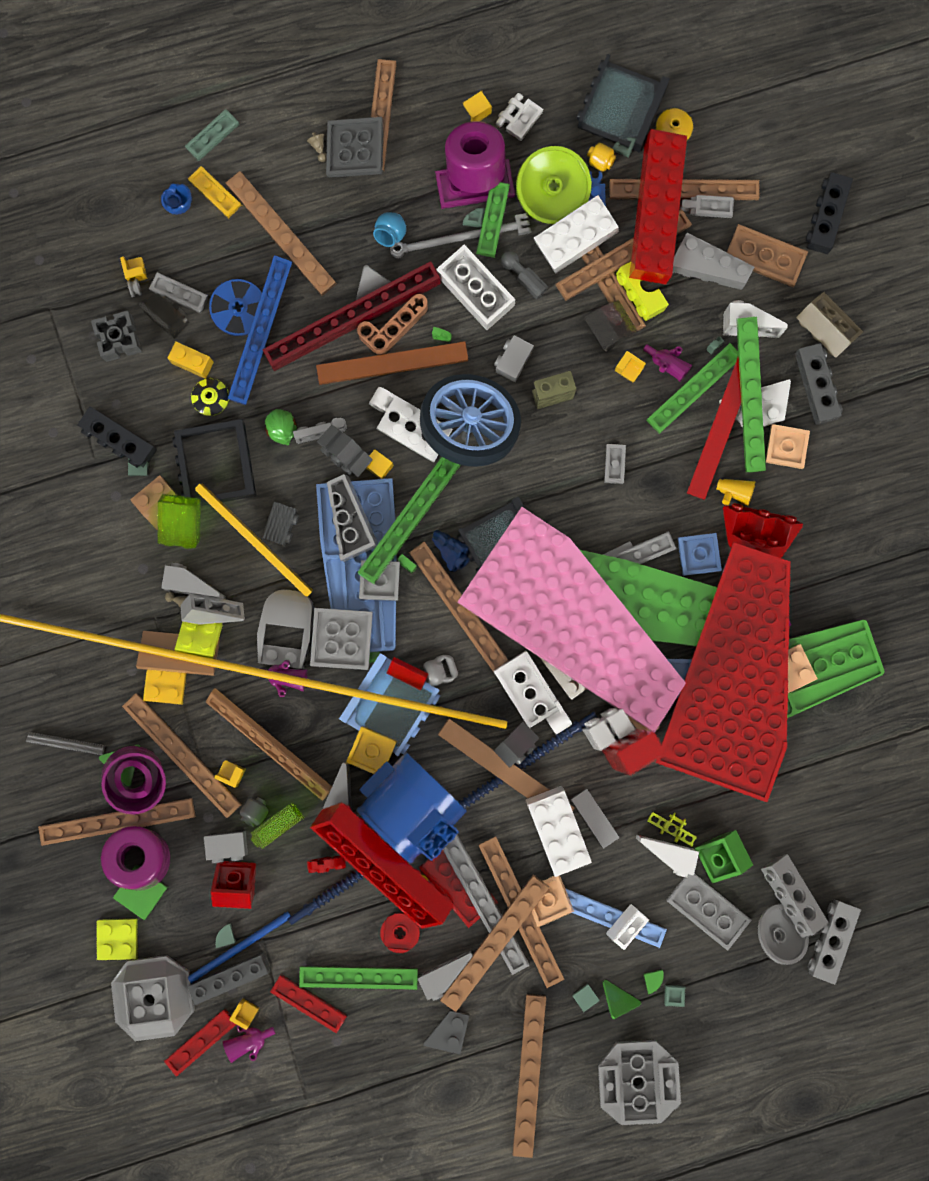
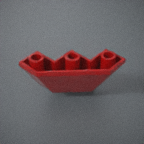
(760, 529)

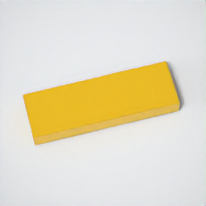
(214, 192)

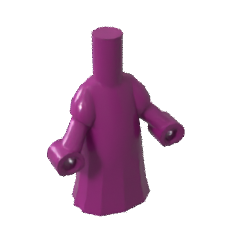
(668, 362)
(284, 669)
(252, 1040)

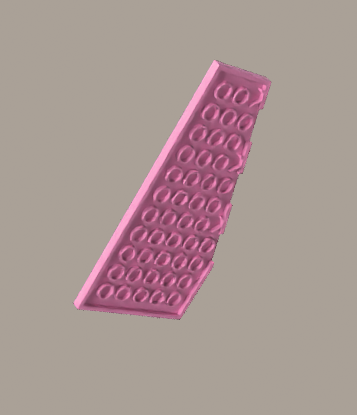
(563, 611)

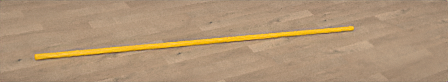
(254, 671)

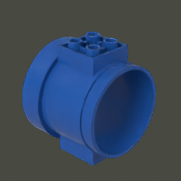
(410, 809)

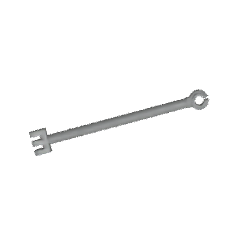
(405, 248)

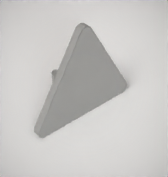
(370, 282)

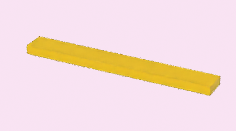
(253, 539)

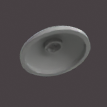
(788, 944)

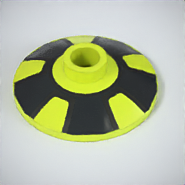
(216, 403)

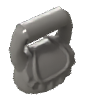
(436, 671)

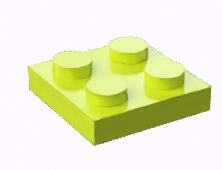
(198, 639)
(117, 939)

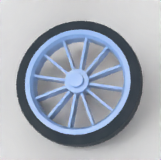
(470, 420)

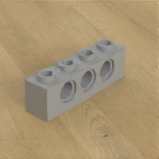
(794, 896)
(830, 971)

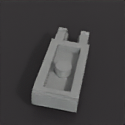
(307, 434)

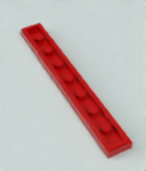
(717, 437)

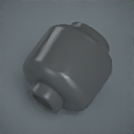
(254, 811)

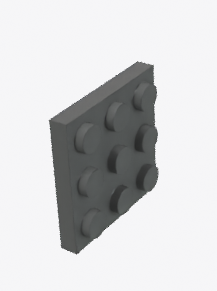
(355, 147)

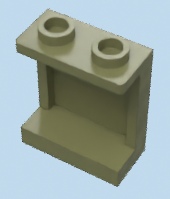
(554, 390)

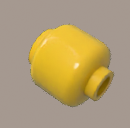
(601, 157)

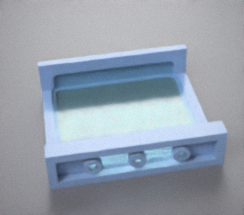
(384, 718)

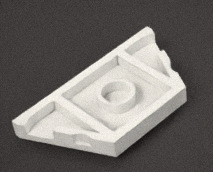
(773, 403)

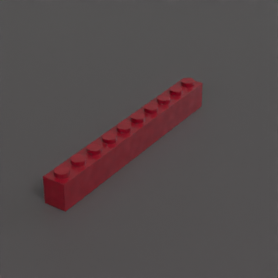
(351, 316)

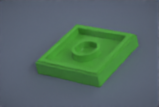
(140, 901)

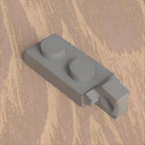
(709, 206)

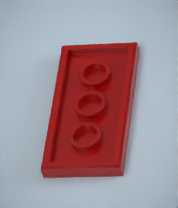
(447, 882)

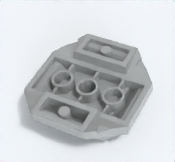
(166, 983)
(642, 1103)

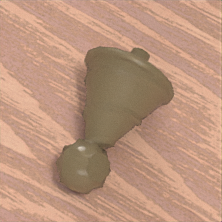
(317, 143)
(178, 599)

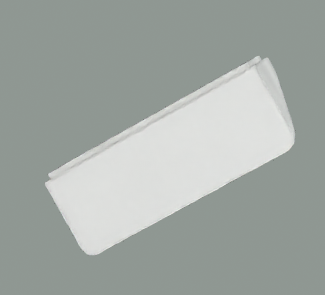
(627, 926)

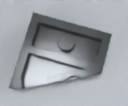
(449, 1033)

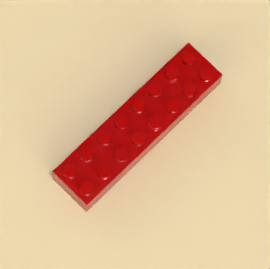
(658, 207)
(634, 751)
(382, 865)

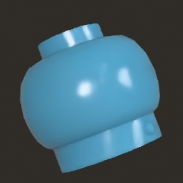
(389, 229)

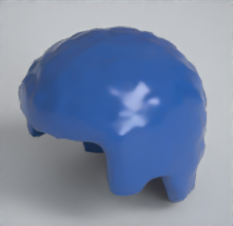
(176, 199)

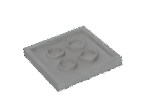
(341, 639)

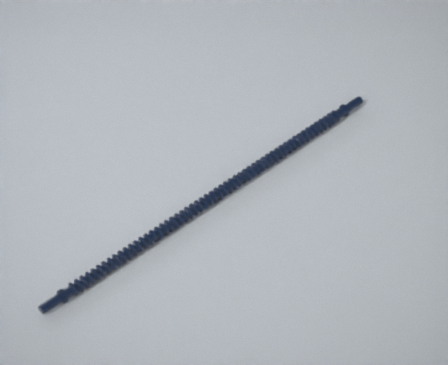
(576, 727)

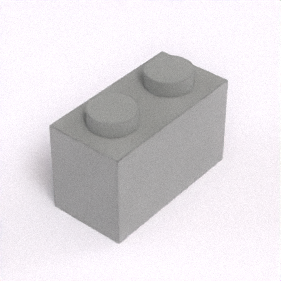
(514, 358)
(226, 845)

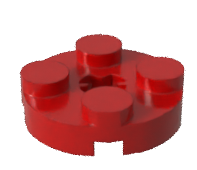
(323, 864)
(391, 940)

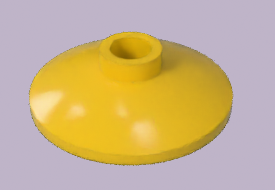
(665, 121)

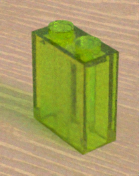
(179, 521)
(276, 826)

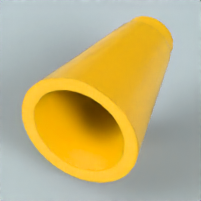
(736, 489)

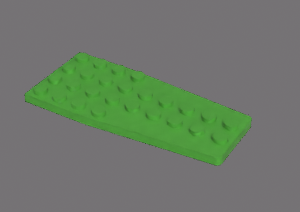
(661, 603)
(841, 660)

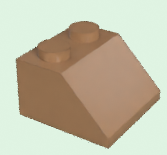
(147, 499)

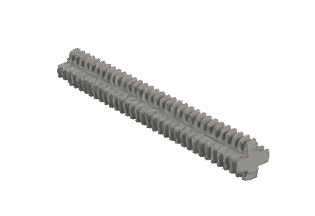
(58, 742)

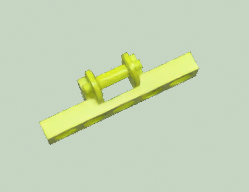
(668, 823)

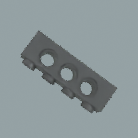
(820, 412)
(229, 978)

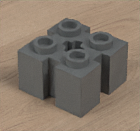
(107, 331)
(344, 451)

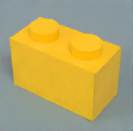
(190, 360)

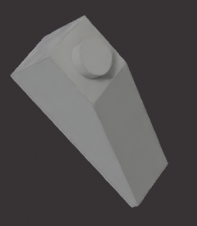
(209, 610)
(438, 979)

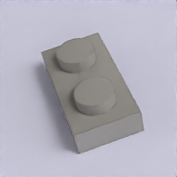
(615, 464)

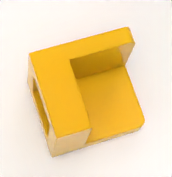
(478, 107)
(133, 269)
(630, 366)
(380, 465)
(230, 774)
(244, 1014)

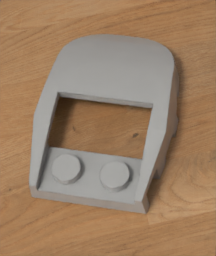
(289, 610)

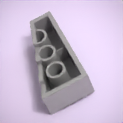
(710, 263)
(350, 520)

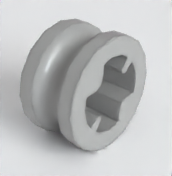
(134, 287)

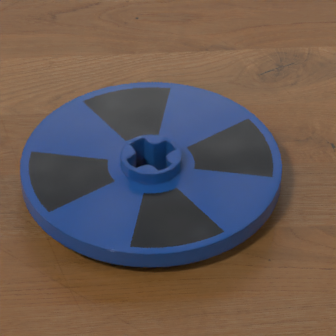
(224, 300)

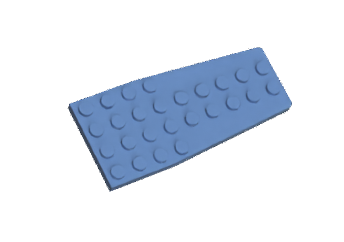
(343, 577)

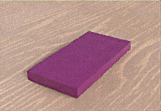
(452, 196)

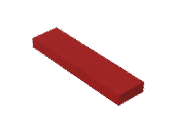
(308, 1003)
(200, 1042)

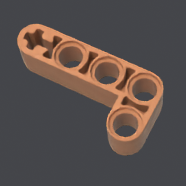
(395, 322)

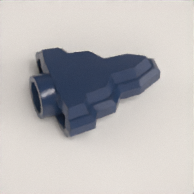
(451, 550)

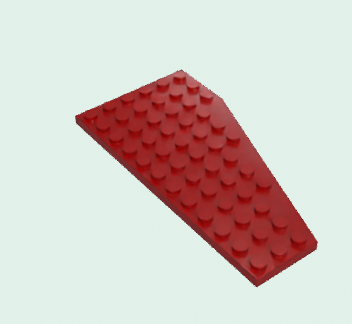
(735, 694)

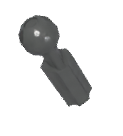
(526, 276)

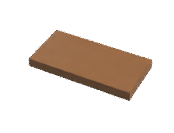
(767, 255)
(161, 663)

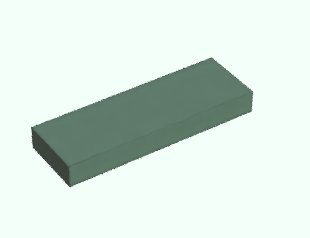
(212, 135)

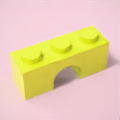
(647, 303)

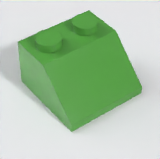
(724, 856)

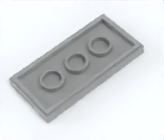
(708, 910)

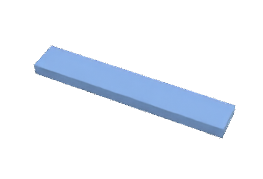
(609, 915)

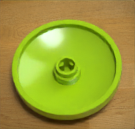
(553, 184)

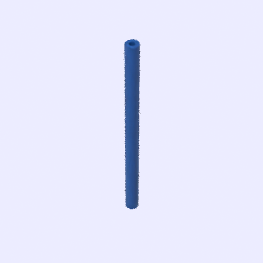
(239, 947)

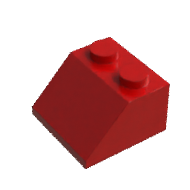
(233, 885)

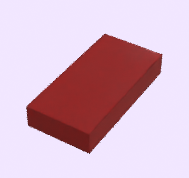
(407, 673)

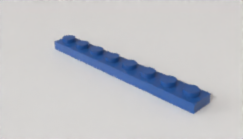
(259, 330)

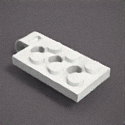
(387, 403)
(526, 707)

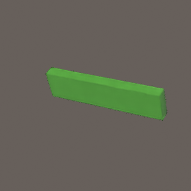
(493, 220)

